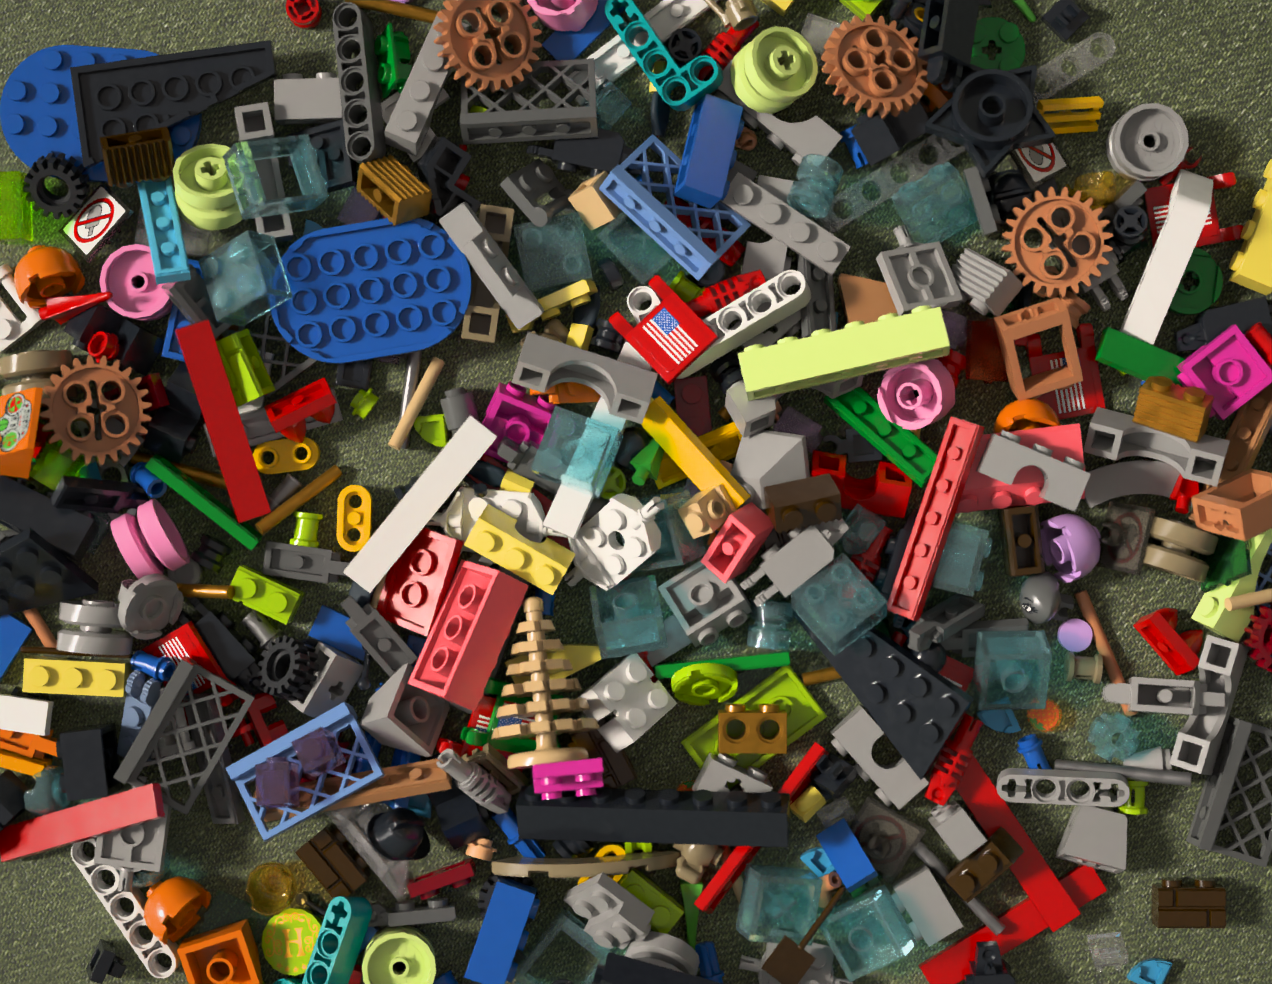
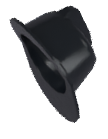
(1010, 188)
(399, 835)

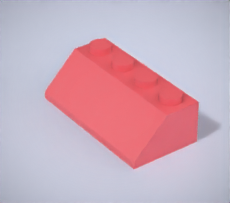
(989, 493)
(468, 634)

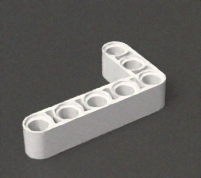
(1185, 220)
(741, 309)
(126, 921)

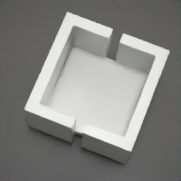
(631, 697)

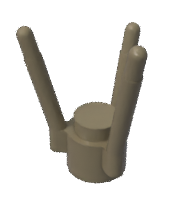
(739, 13)

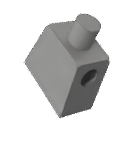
(1095, 838)

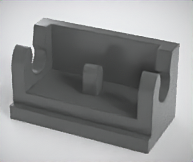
(193, 301)

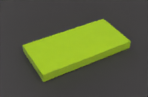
(779, 688)

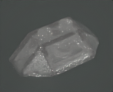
(353, 825)

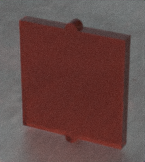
(984, 353)

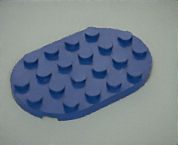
(41, 110)
(373, 290)

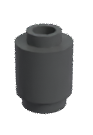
(458, 407)

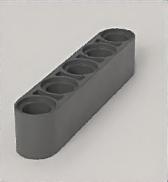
(350, 73)

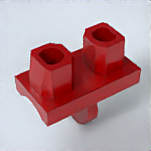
(265, 734)

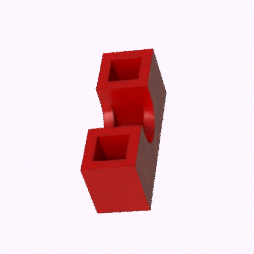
(882, 493)

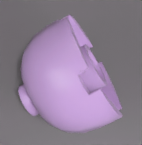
(1070, 546)

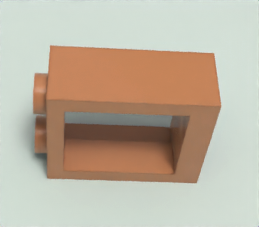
(1030, 321)
(1240, 501)

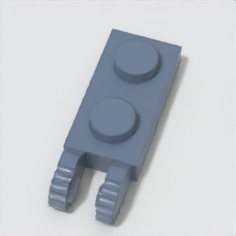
(138, 705)

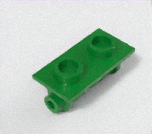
(391, 50)

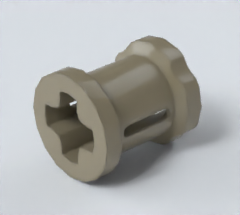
(1083, 667)

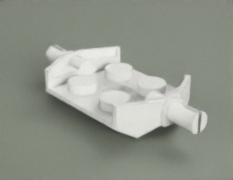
(466, 509)
(599, 553)

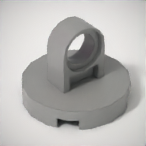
(149, 605)

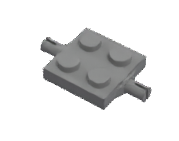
(918, 275)
(135, 848)
(819, 972)

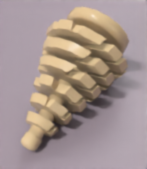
(541, 688)

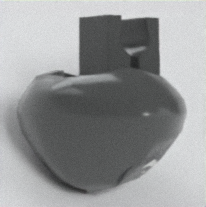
(1042, 599)

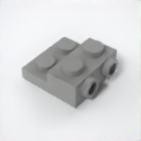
(704, 603)
(612, 912)

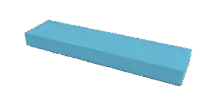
(164, 231)

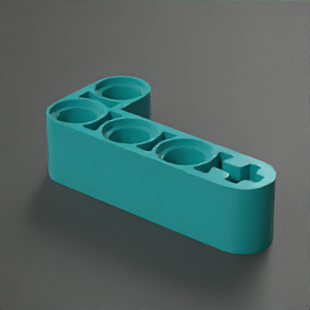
(654, 50)
(337, 942)

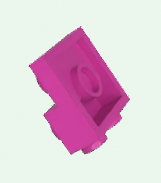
(1227, 370)
(516, 416)
(576, 775)

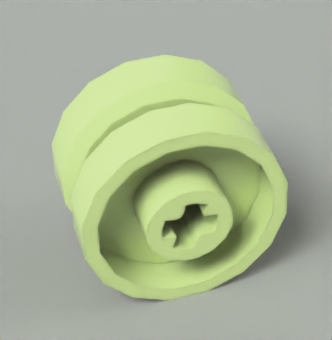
(774, 70)
(204, 188)
(395, 945)

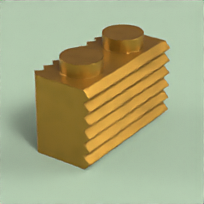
(393, 190)
(1173, 408)

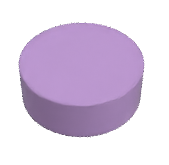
(1074, 634)

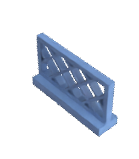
(661, 220)
(335, 720)

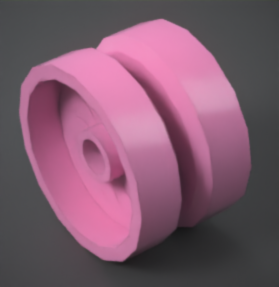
(121, 276)
(150, 540)

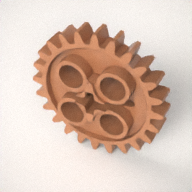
(461, 45)
(875, 56)
(1081, 223)
(126, 408)

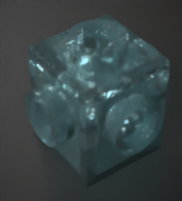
(1101, 736)

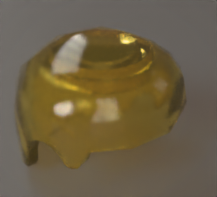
(1096, 185)
(271, 888)

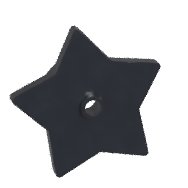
(992, 115)

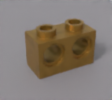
(751, 740)

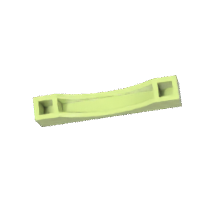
(1211, 608)

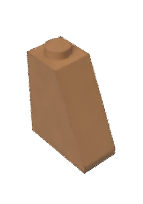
(864, 299)

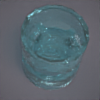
(816, 183)
(770, 625)

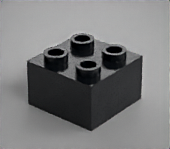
(89, 761)

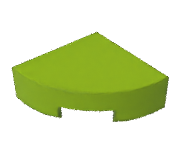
(432, 429)

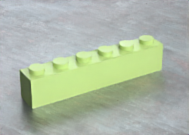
(844, 352)

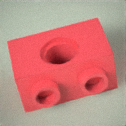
(737, 542)

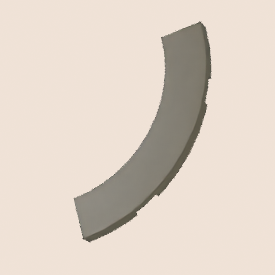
(585, 867)

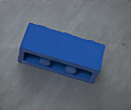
(709, 151)
(502, 932)

